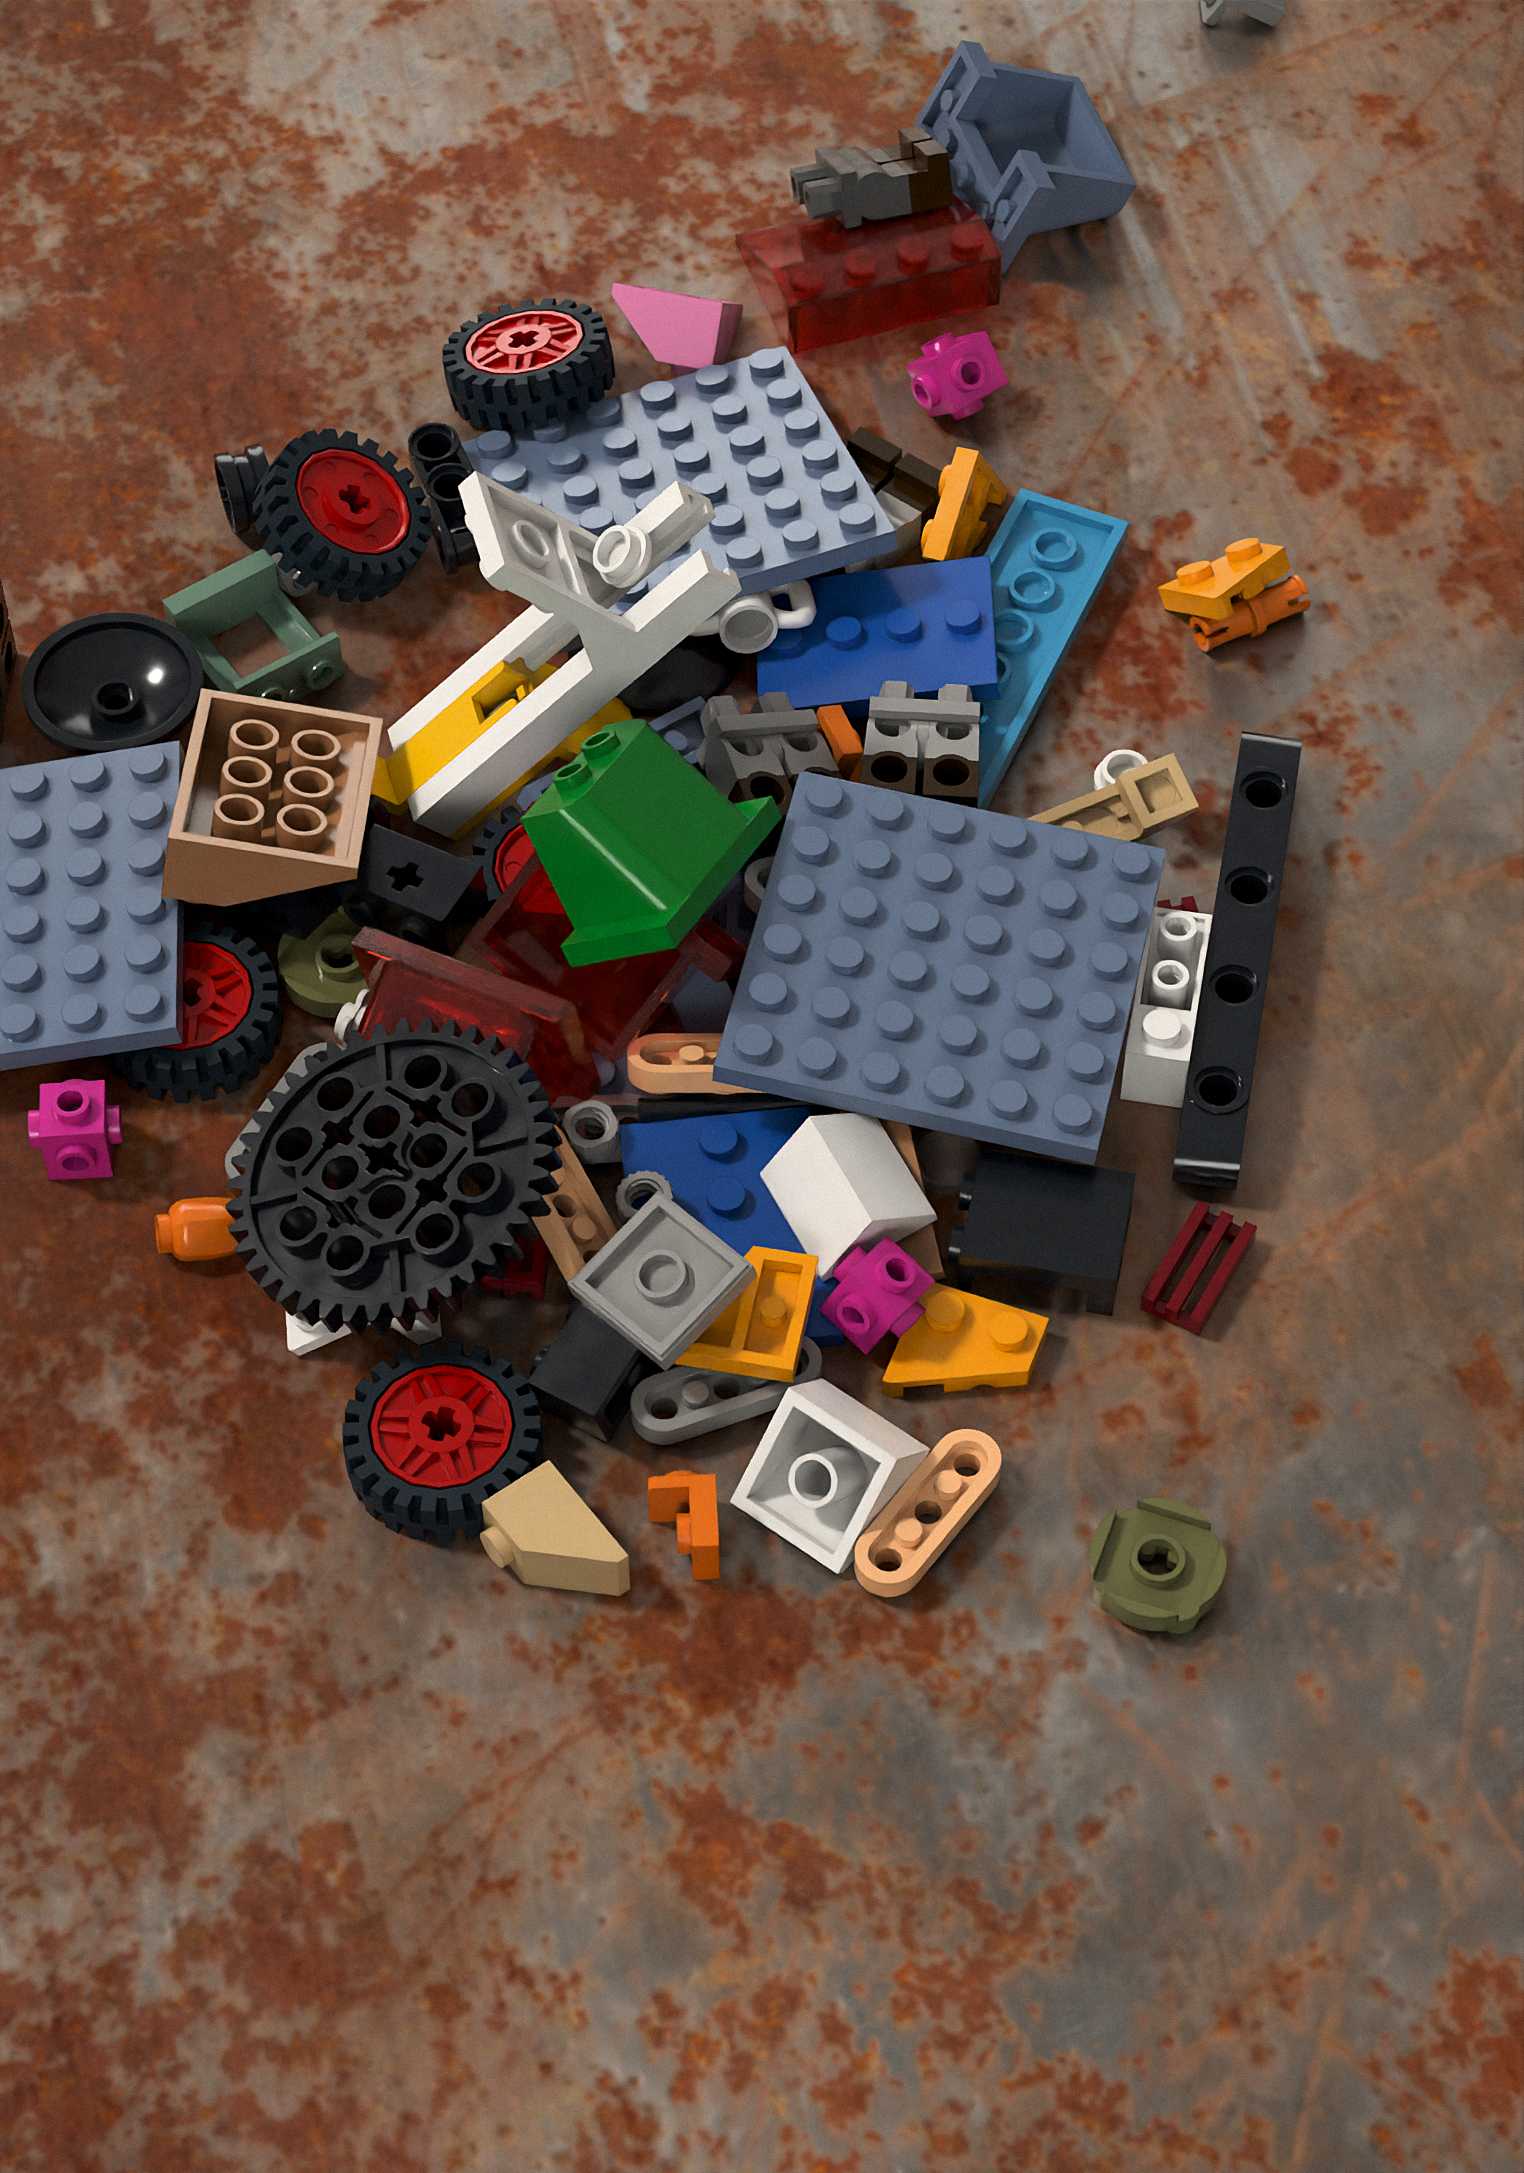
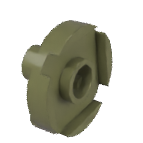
(307, 973)
(1152, 1601)

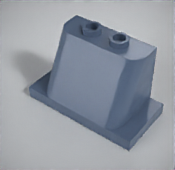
(1023, 148)

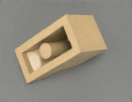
(552, 1536)

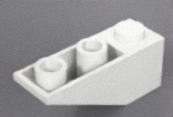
(1166, 1008)

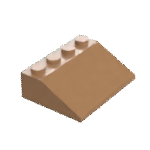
(269, 799)

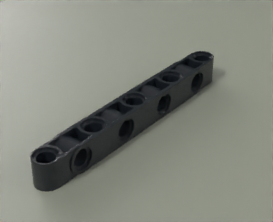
(1237, 962)

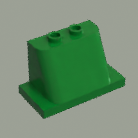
(638, 842)

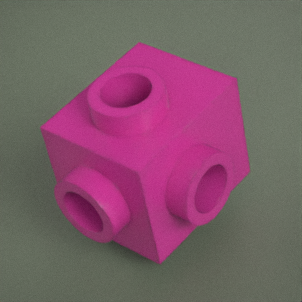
(956, 374)
(76, 1129)
(876, 1294)

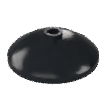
(687, 671)
(112, 683)

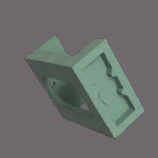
(236, 595)

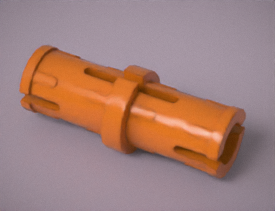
(1252, 614)

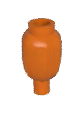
(196, 1229)

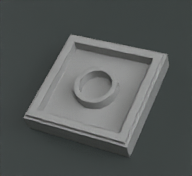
(662, 1280)

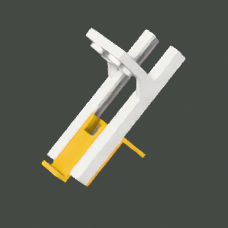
(508, 707)

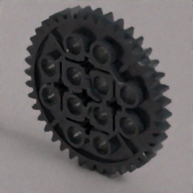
(337, 1133)

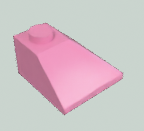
(680, 326)

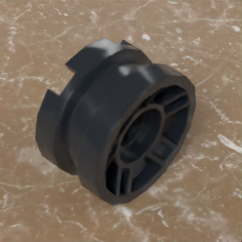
(237, 483)

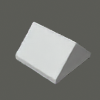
(844, 1188)

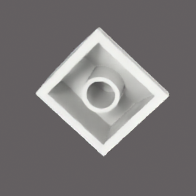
(826, 1471)

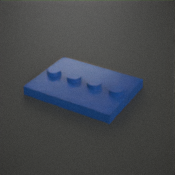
(888, 625)
(717, 1181)

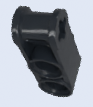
(439, 468)

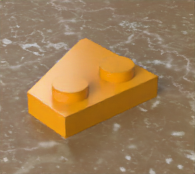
(963, 494)
(1207, 587)
(765, 1323)
(965, 1344)

